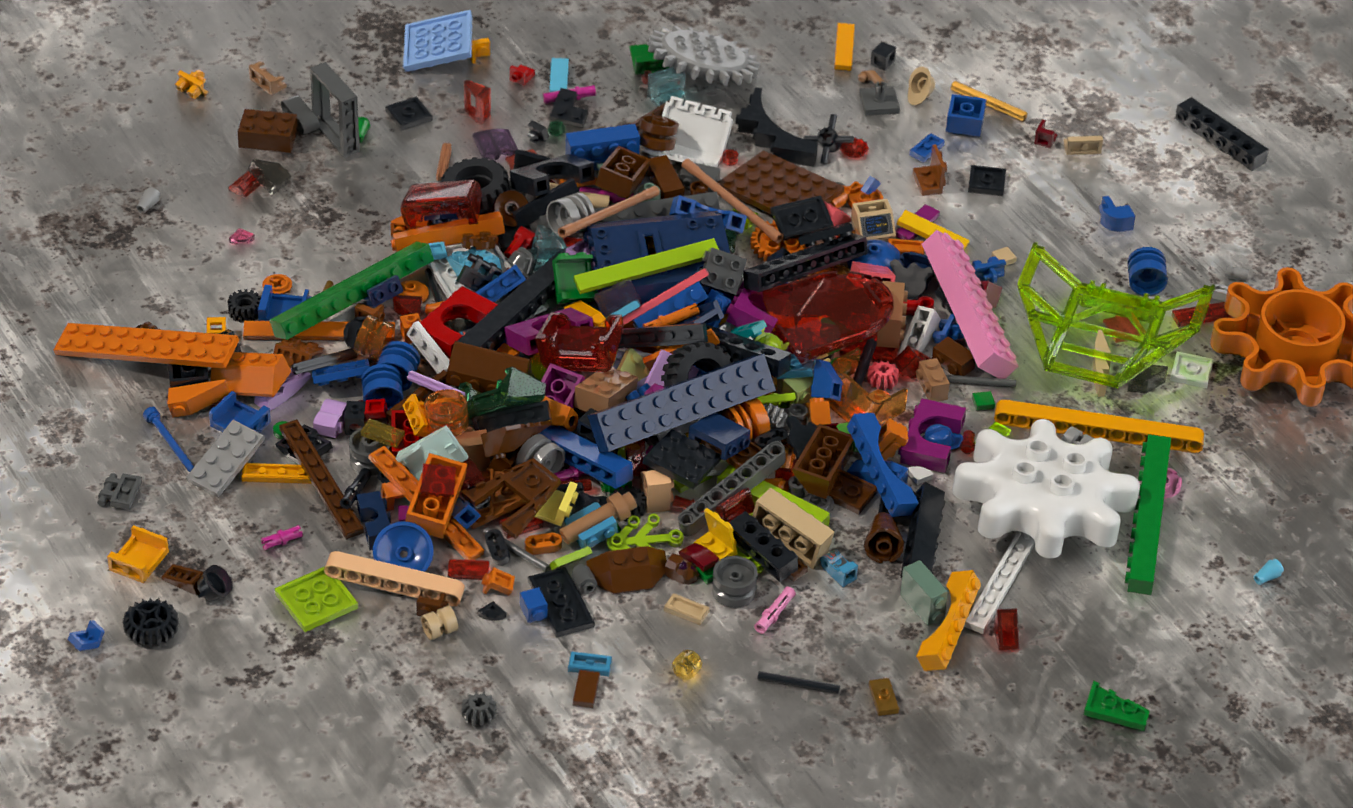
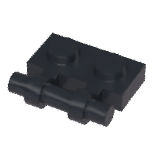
(472, 278)

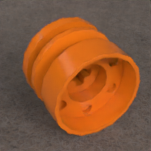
(749, 415)

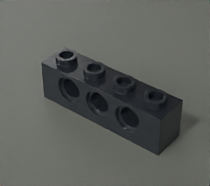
(764, 547)

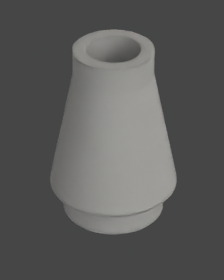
(148, 199)

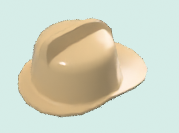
(920, 85)

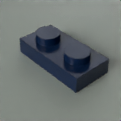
(442, 218)

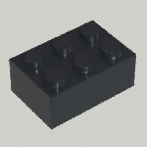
(186, 375)

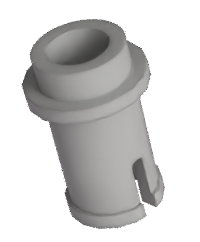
(1237, 273)

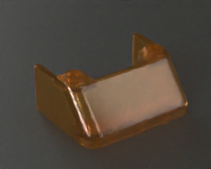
(857, 400)

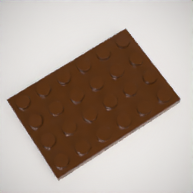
(774, 181)

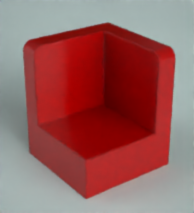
(375, 409)

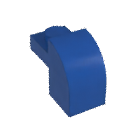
(1116, 218)

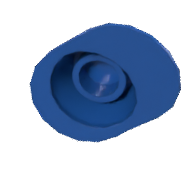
(943, 435)

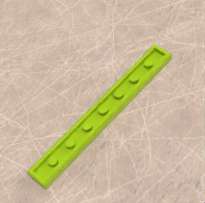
(643, 266)

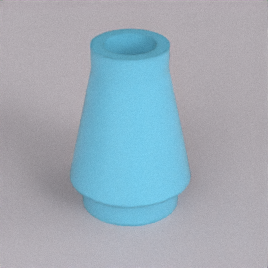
(1269, 571)

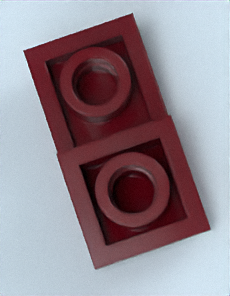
(700, 556)

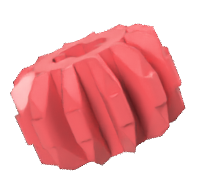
(883, 375)

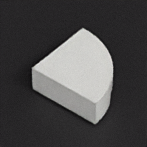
(920, 474)

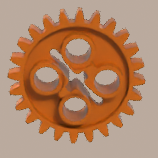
(765, 246)

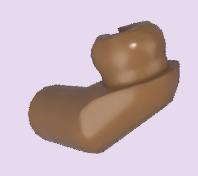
(869, 75)

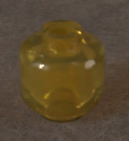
(686, 664)

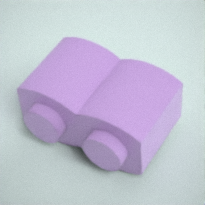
(330, 418)

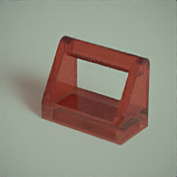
(483, 101)
(746, 504)

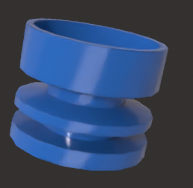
(1147, 271)
(401, 356)
(382, 382)

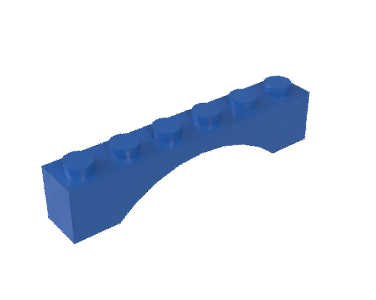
(897, 495)

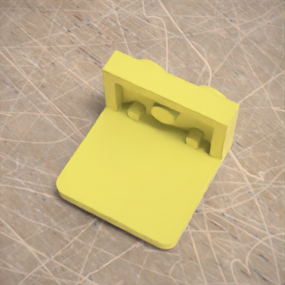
(558, 505)

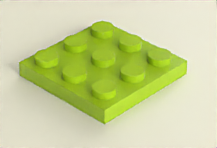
(315, 599)

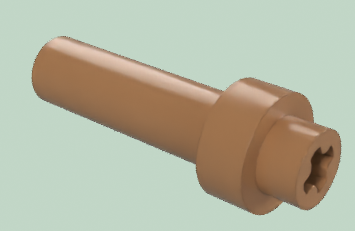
(617, 506)

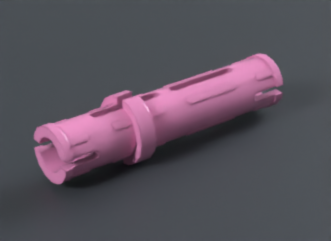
(764, 623)

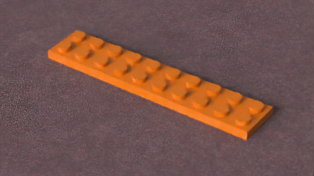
(146, 345)

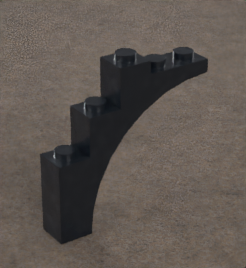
(769, 135)

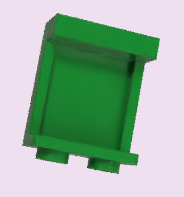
(564, 269)

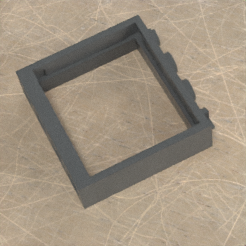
(346, 133)

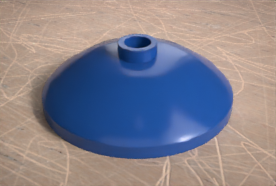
(879, 253)
(408, 538)

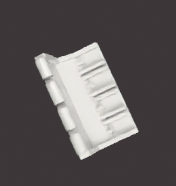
(700, 134)

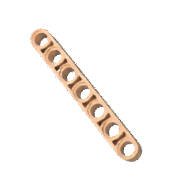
(392, 577)

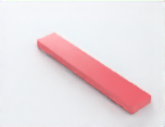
(665, 295)

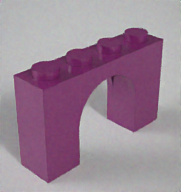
(744, 310)
(523, 334)
(922, 452)

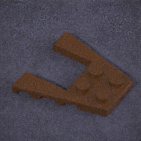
(529, 481)

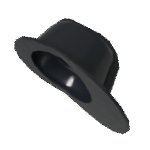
(214, 583)

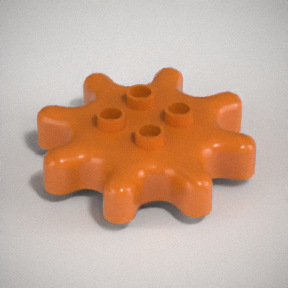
(1289, 335)

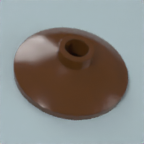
(512, 199)

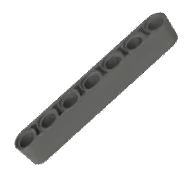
(722, 491)

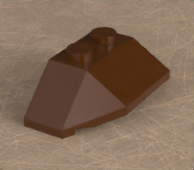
(628, 569)

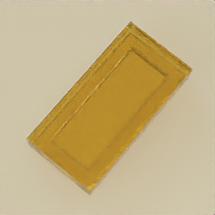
(382, 433)

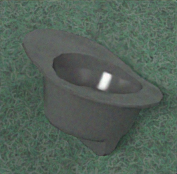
(524, 260)

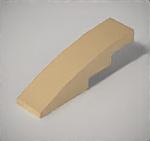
(1101, 365)

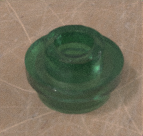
(556, 128)

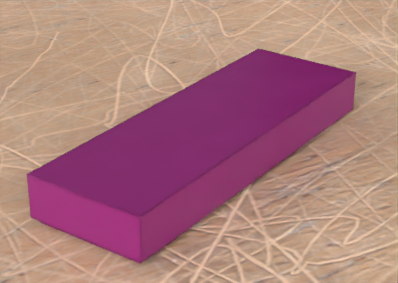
(925, 212)

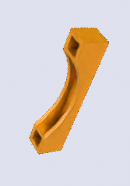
(938, 648)

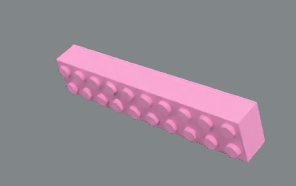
(970, 305)

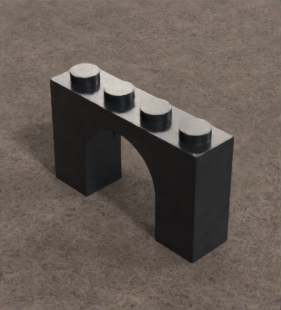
(535, 177)

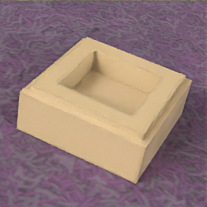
(1006, 254)

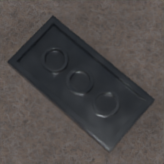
(565, 605)

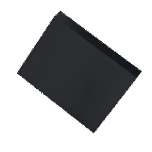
(525, 158)

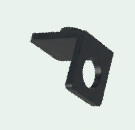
(354, 415)

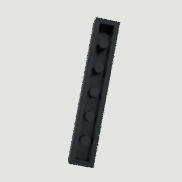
(924, 527)

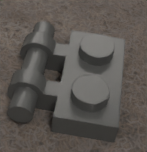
(125, 491)

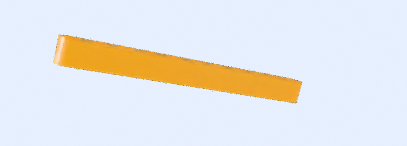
(1099, 425)

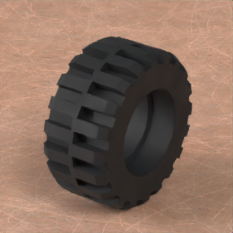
(488, 173)
(684, 357)

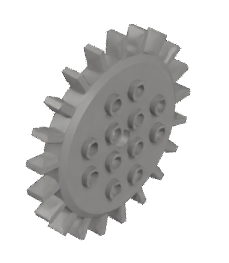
(703, 55)

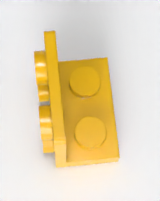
(720, 536)

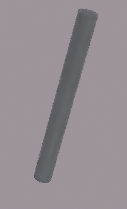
(981, 380)
(523, 554)

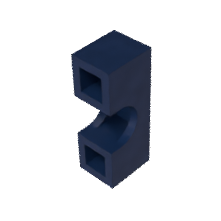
(373, 508)

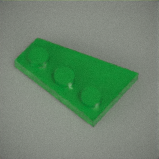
(1109, 707)

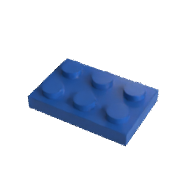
(340, 372)

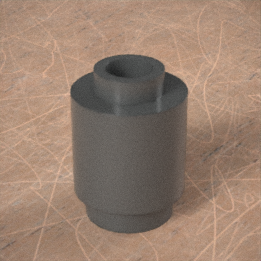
(584, 578)

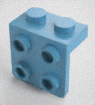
(598, 532)

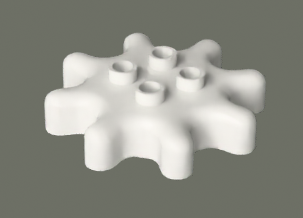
(1046, 488)

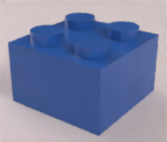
(966, 115)

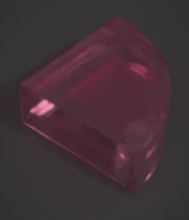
(241, 236)

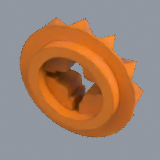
(276, 280)

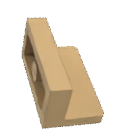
(1083, 145)

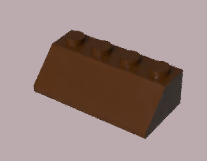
(480, 366)
(823, 460)

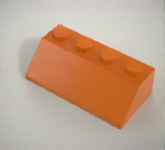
(253, 373)

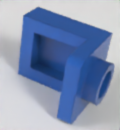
(87, 638)

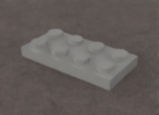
(225, 458)

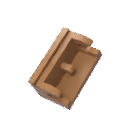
(265, 79)

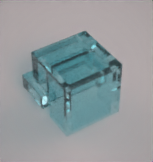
(664, 85)
(545, 246)

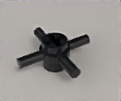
(829, 139)

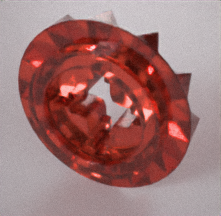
(860, 150)

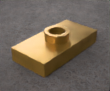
(883, 696)

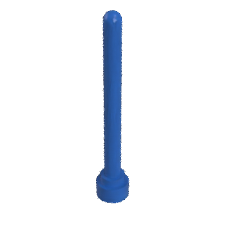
(152, 416)

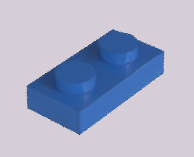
(923, 149)

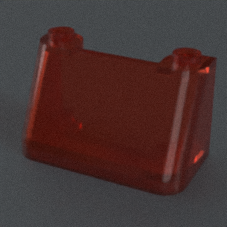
(441, 198)
(579, 346)

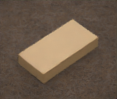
(686, 609)

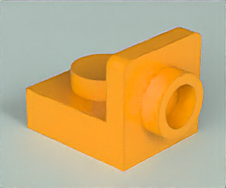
(480, 48)

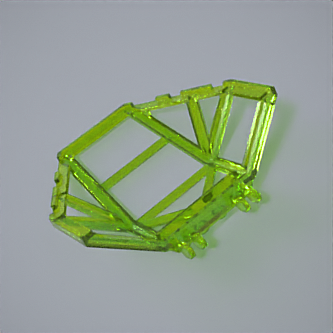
(1110, 301)

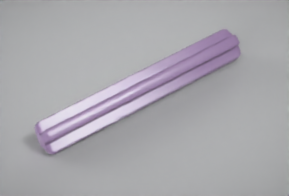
(429, 382)

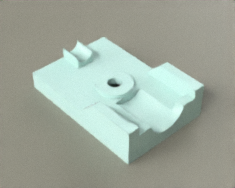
(439, 443)

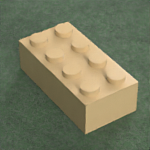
(793, 527)

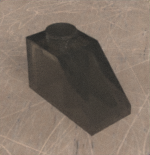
(269, 175)
(1148, 379)

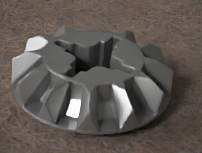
(826, 504)

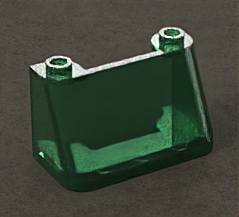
(511, 392)

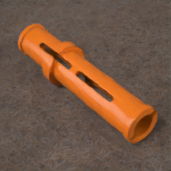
(674, 317)

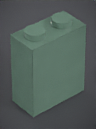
(924, 593)

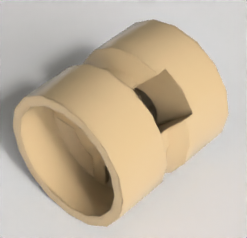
(436, 623)

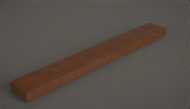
(321, 478)

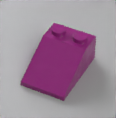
(561, 384)

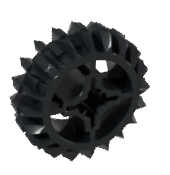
(151, 628)

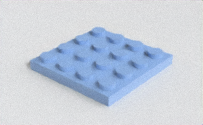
(438, 41)

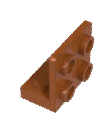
(931, 178)
(296, 350)

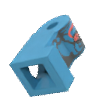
(839, 567)

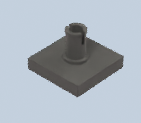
(879, 100)

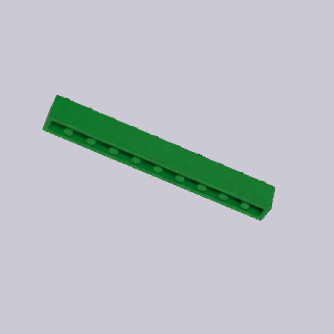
(349, 290)
(1149, 515)

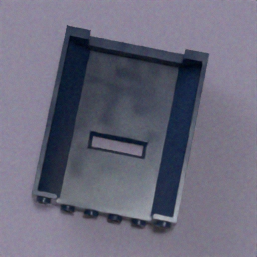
(625, 241)

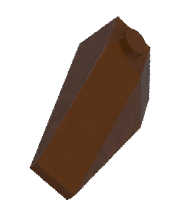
(509, 438)

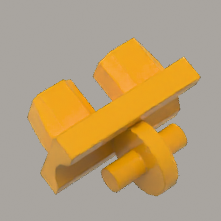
(194, 81)

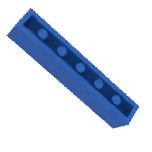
(586, 457)

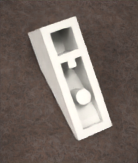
(921, 328)

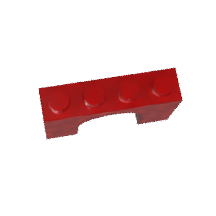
(460, 304)

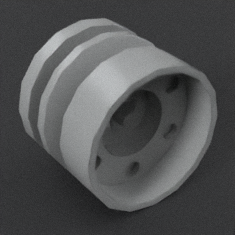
(568, 210)

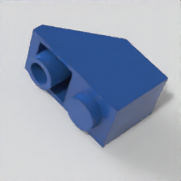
(826, 382)

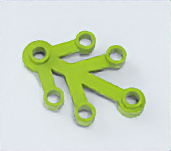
(641, 538)

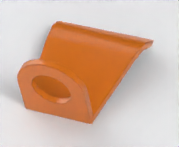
(561, 414)

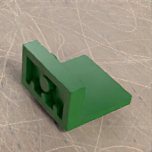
(643, 60)

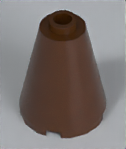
(883, 539)

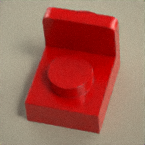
(521, 74)

